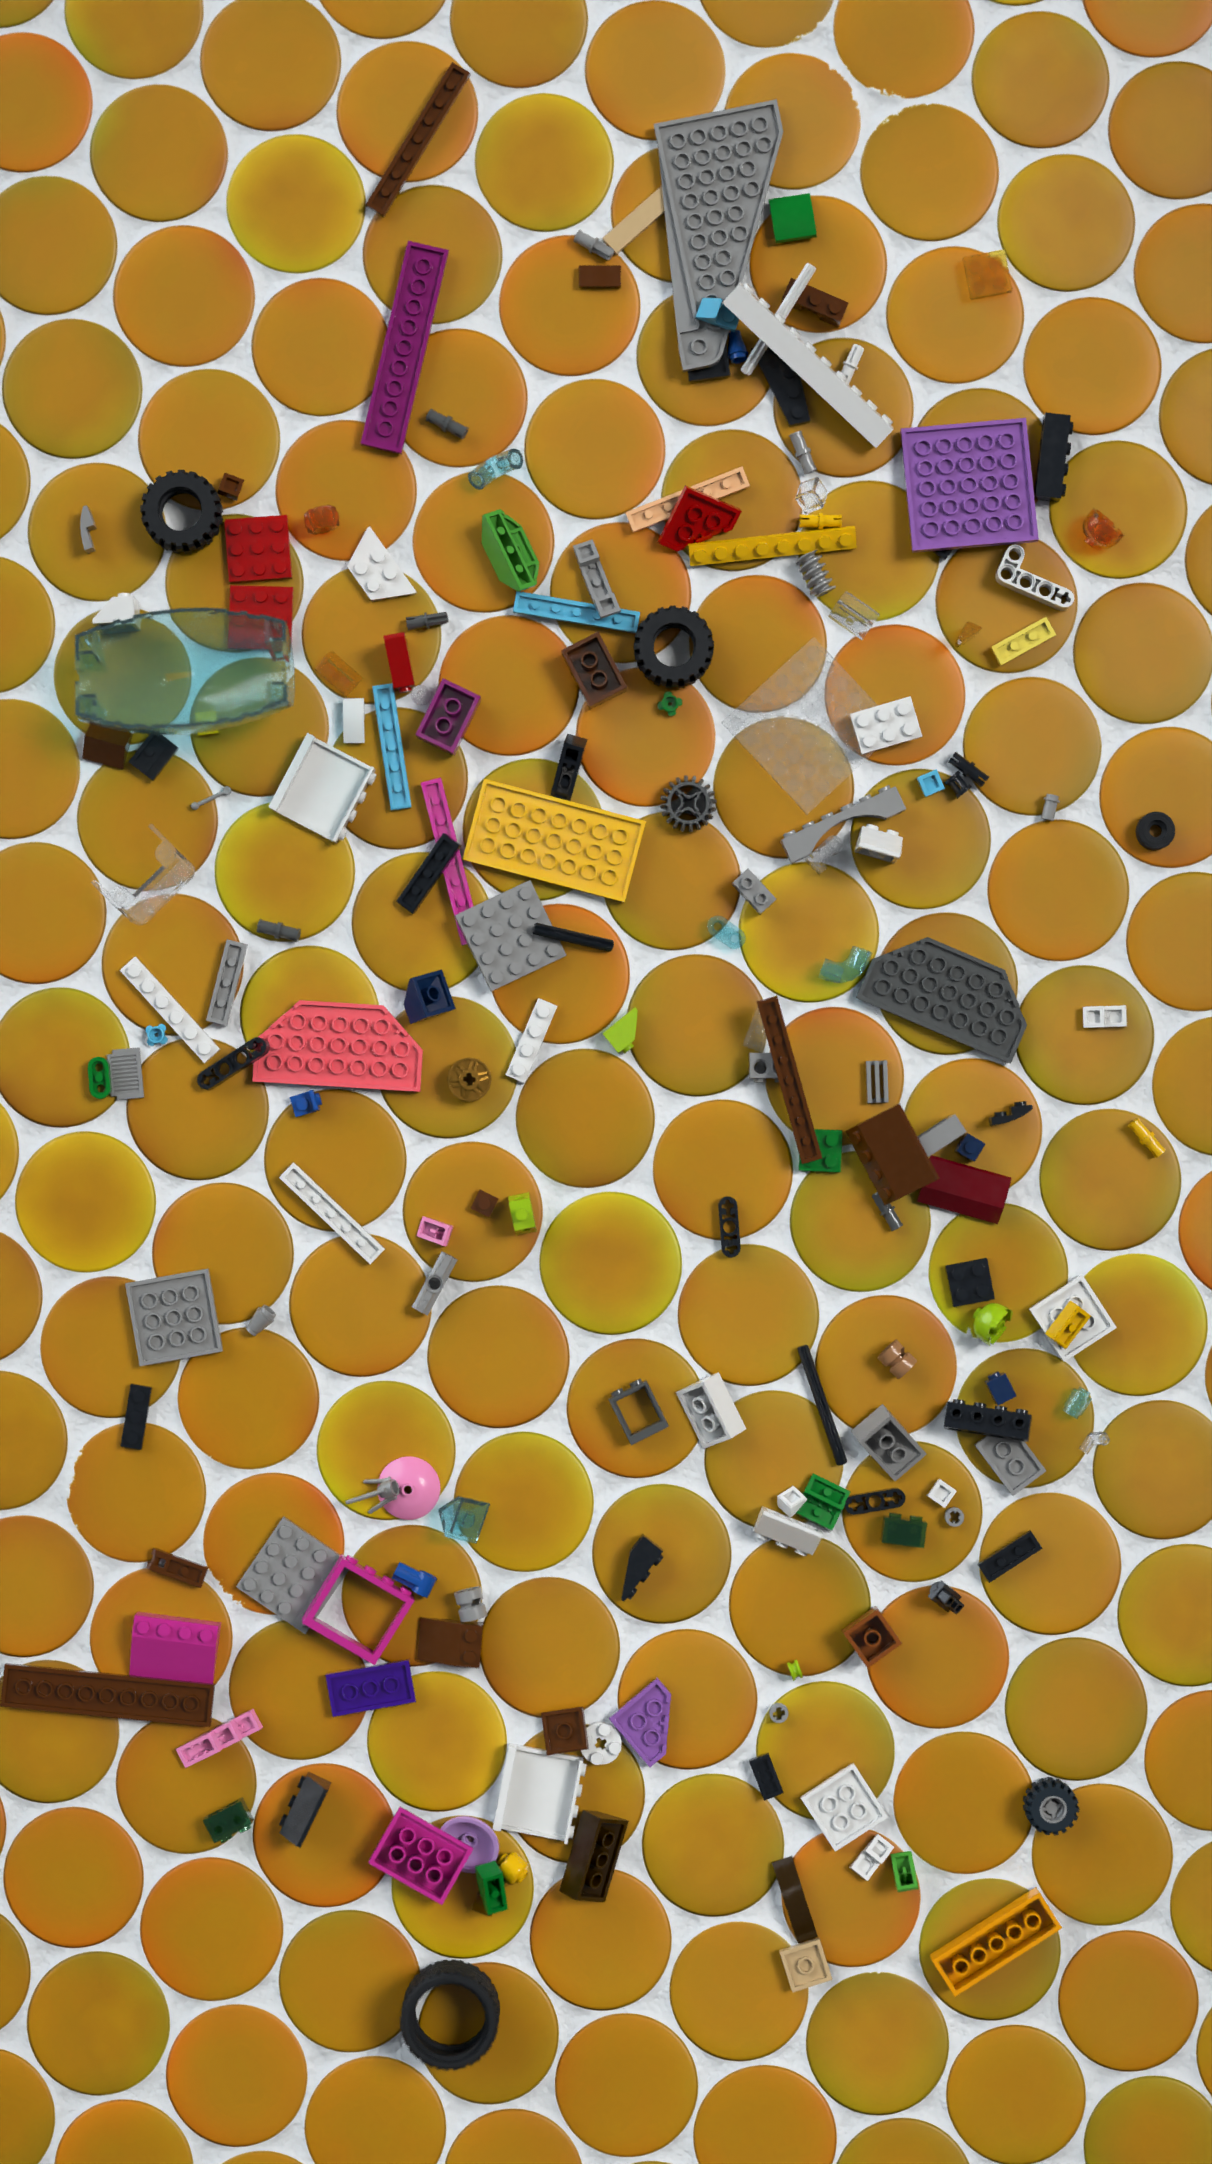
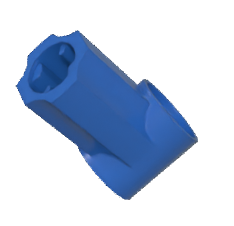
(418, 1581)

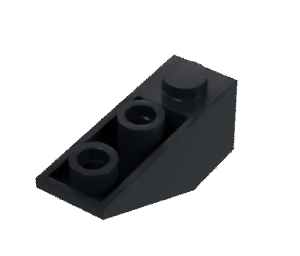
(641, 1558)

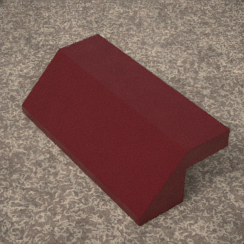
(966, 1190)

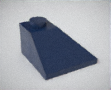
(427, 997)

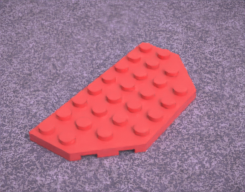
(340, 1048)

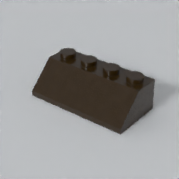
(593, 1856)

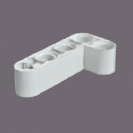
(1036, 582)

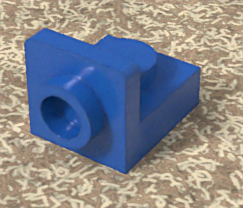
(305, 1103)

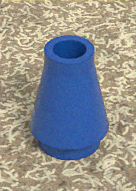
(736, 348)

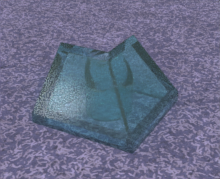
(463, 1518)

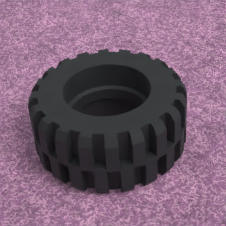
(176, 484)
(673, 618)

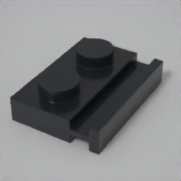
(153, 755)

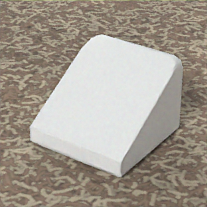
(790, 1501)

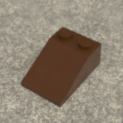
(450, 1642)

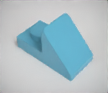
(714, 312)

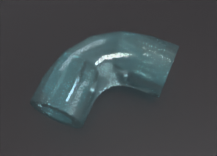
(495, 467)
(846, 970)

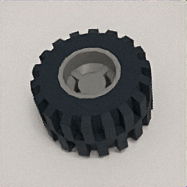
(1050, 1806)

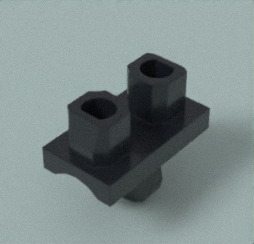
(945, 1597)

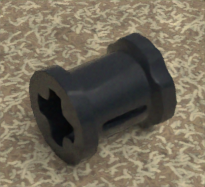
(951, 782)

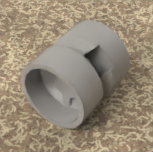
(470, 1603)

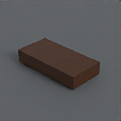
(599, 276)

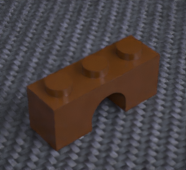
(826, 306)

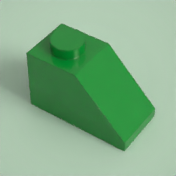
(491, 1887)

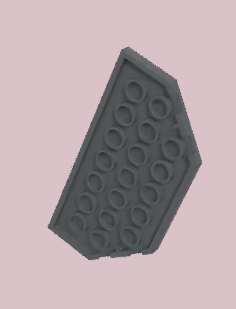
(948, 995)

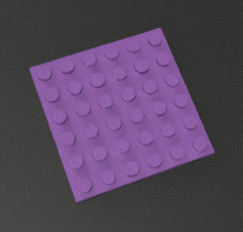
(969, 485)

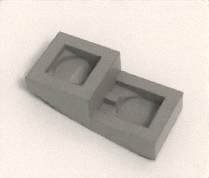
(87, 524)

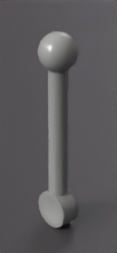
(226, 790)

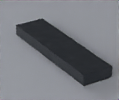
(428, 873)

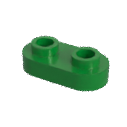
(97, 1078)

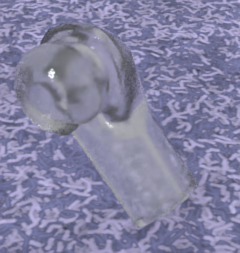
(1094, 1438)

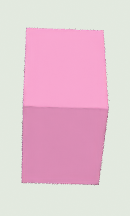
(435, 1231)

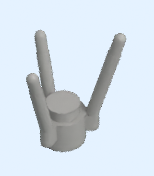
(388, 1489)

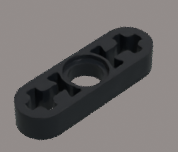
(736, 1232)
(889, 1493)

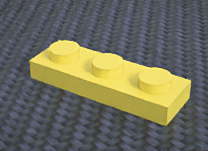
(1023, 641)

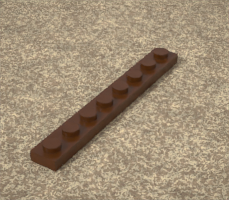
(418, 139)
(789, 1079)

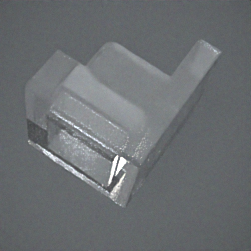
(811, 495)

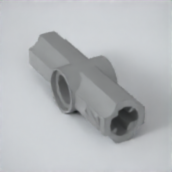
(440, 1270)

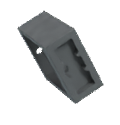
(648, 1430)

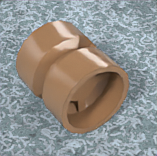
(897, 1359)

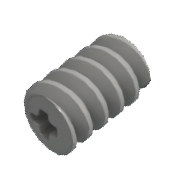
(815, 574)

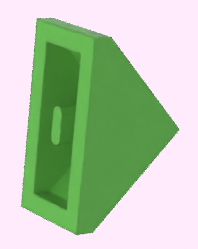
(904, 1871)

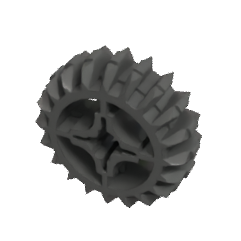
(675, 815)

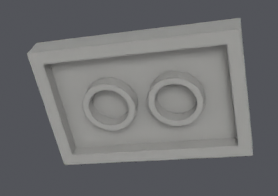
(1011, 1461)

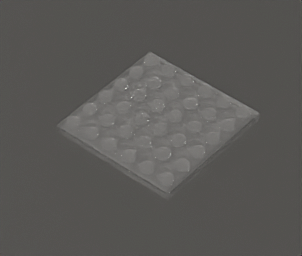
(803, 726)

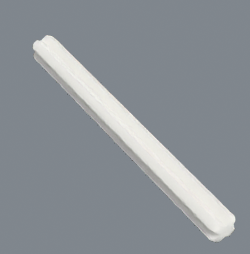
(783, 310)

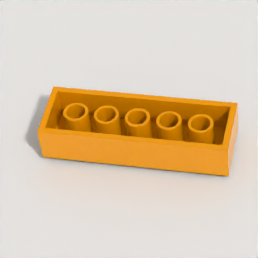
(995, 1941)

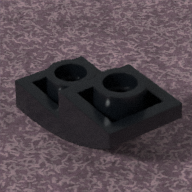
(1015, 1112)

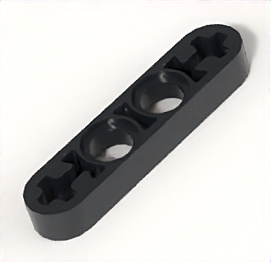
(231, 1060)

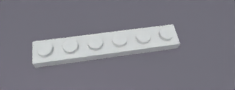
(170, 1009)
(332, 1213)

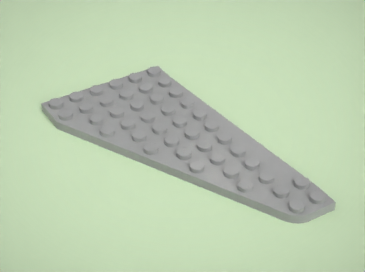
(713, 197)

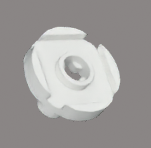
(612, 1747)

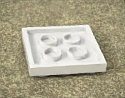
(1081, 1294)
(844, 1807)

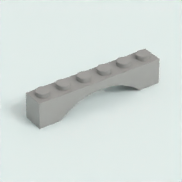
(882, 806)

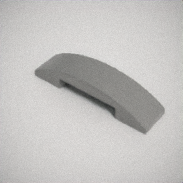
(595, 579)

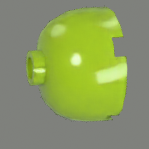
(990, 1322)

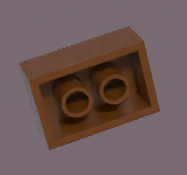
(594, 670)

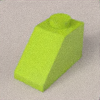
(623, 1032)

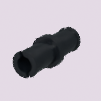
(968, 769)

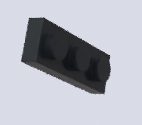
(136, 1416)
(1009, 1556)

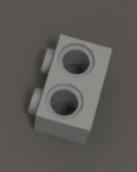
(754, 891)
(770, 1071)

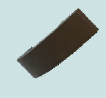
(794, 1899)

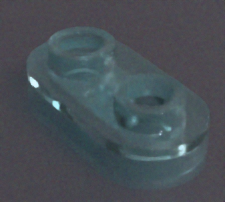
(727, 930)

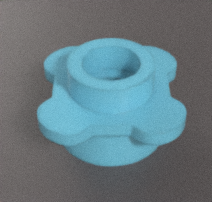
(160, 1029)

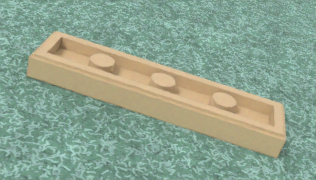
(636, 222)

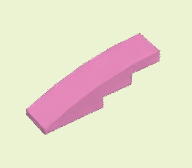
(219, 1738)

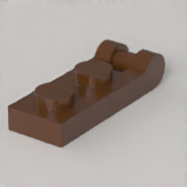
(178, 1568)

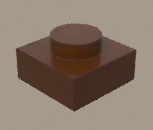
(230, 486)
(484, 1203)

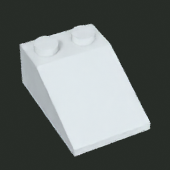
(879, 844)

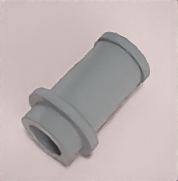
(1050, 807)

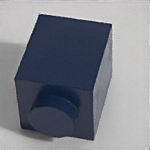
(969, 1147)
(1000, 1387)

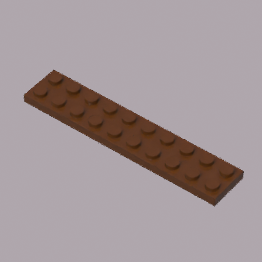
(107, 1695)

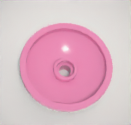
(424, 1484)

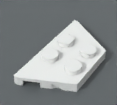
(377, 570)

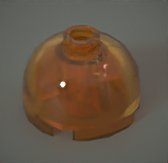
(1100, 530)

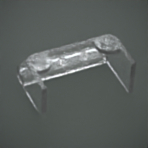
(158, 889)

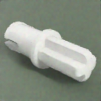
(852, 361)

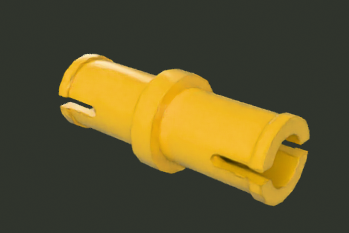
(820, 521)
(1146, 1137)

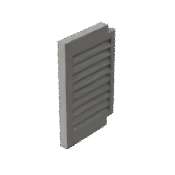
(126, 1073)

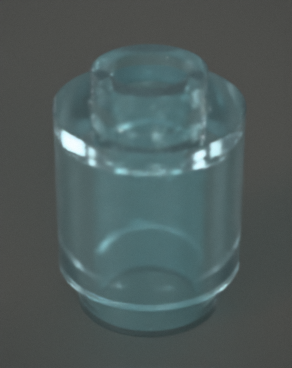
(1077, 1402)

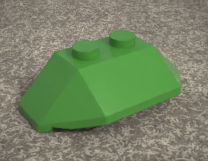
(509, 551)

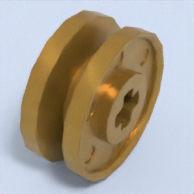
(478, 1071)

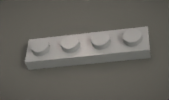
(227, 982)

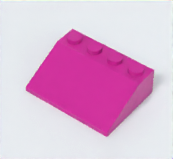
(174, 1647)
(420, 1855)

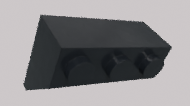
(304, 1808)

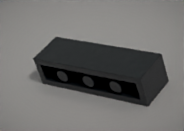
(1052, 457)

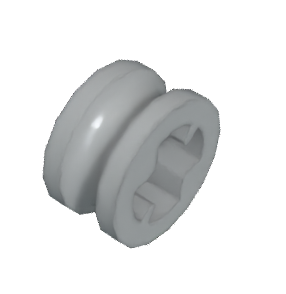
(947, 1516)
(783, 1716)

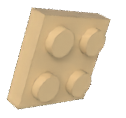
(805, 1965)

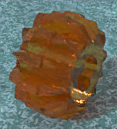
(321, 519)

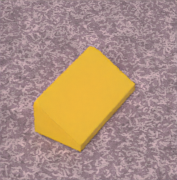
(1067, 1324)

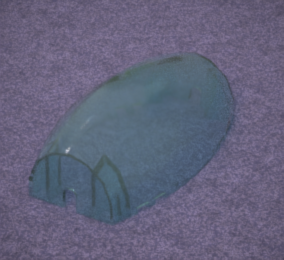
(184, 671)

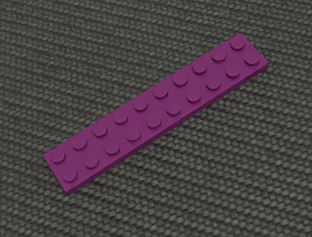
(404, 347)

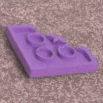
(646, 1721)

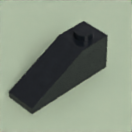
(568, 767)

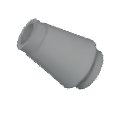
(262, 1318)

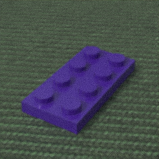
(370, 1687)

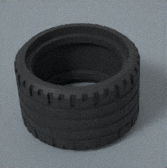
(443, 2055)

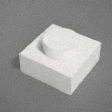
(941, 1493)

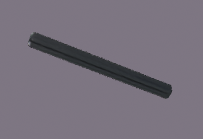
(822, 1405)

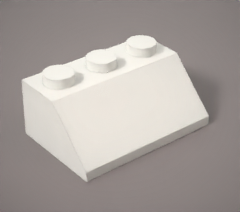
(711, 1410)
(787, 1531)

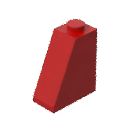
(399, 662)

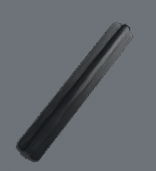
(573, 937)

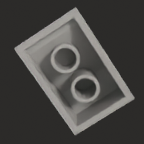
(888, 1442)

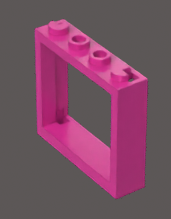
(342, 1639)

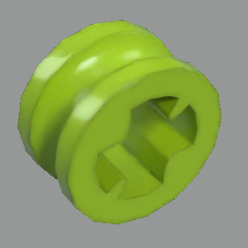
(795, 1670)

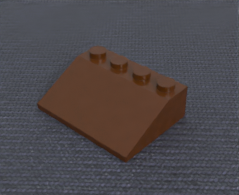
(892, 1154)

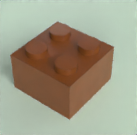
(871, 1636)

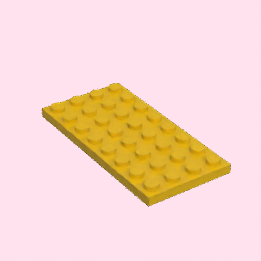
(554, 840)

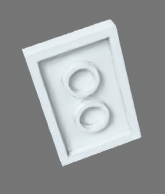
(885, 725)

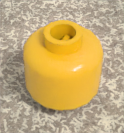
(513, 1867)

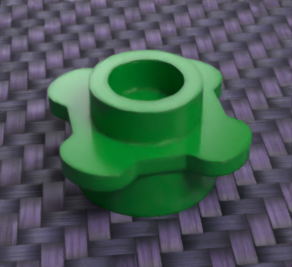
(668, 697)

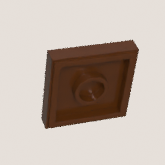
(565, 1731)

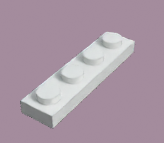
(531, 1040)

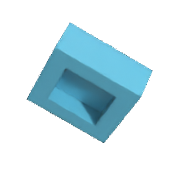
(930, 783)

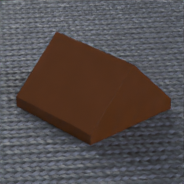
(106, 746)

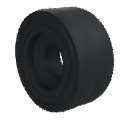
(1143, 831)

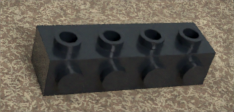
(988, 1421)

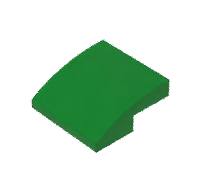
(792, 218)
(823, 1502)

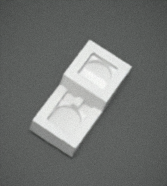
(353, 720)
(1104, 1016)
(871, 1857)

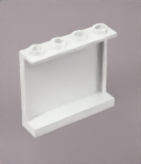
(322, 789)
(539, 1793)

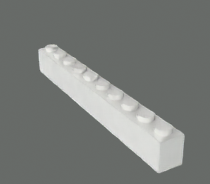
(808, 364)

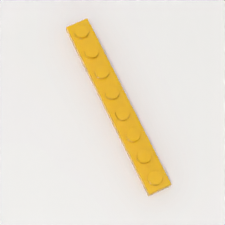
(772, 546)

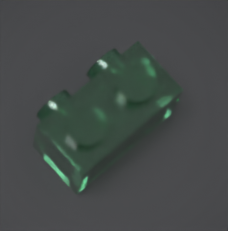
(903, 1530)
(228, 1820)

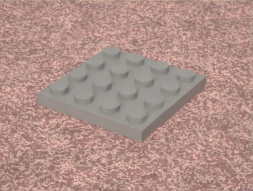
(503, 935)
(174, 1317)
(290, 1573)

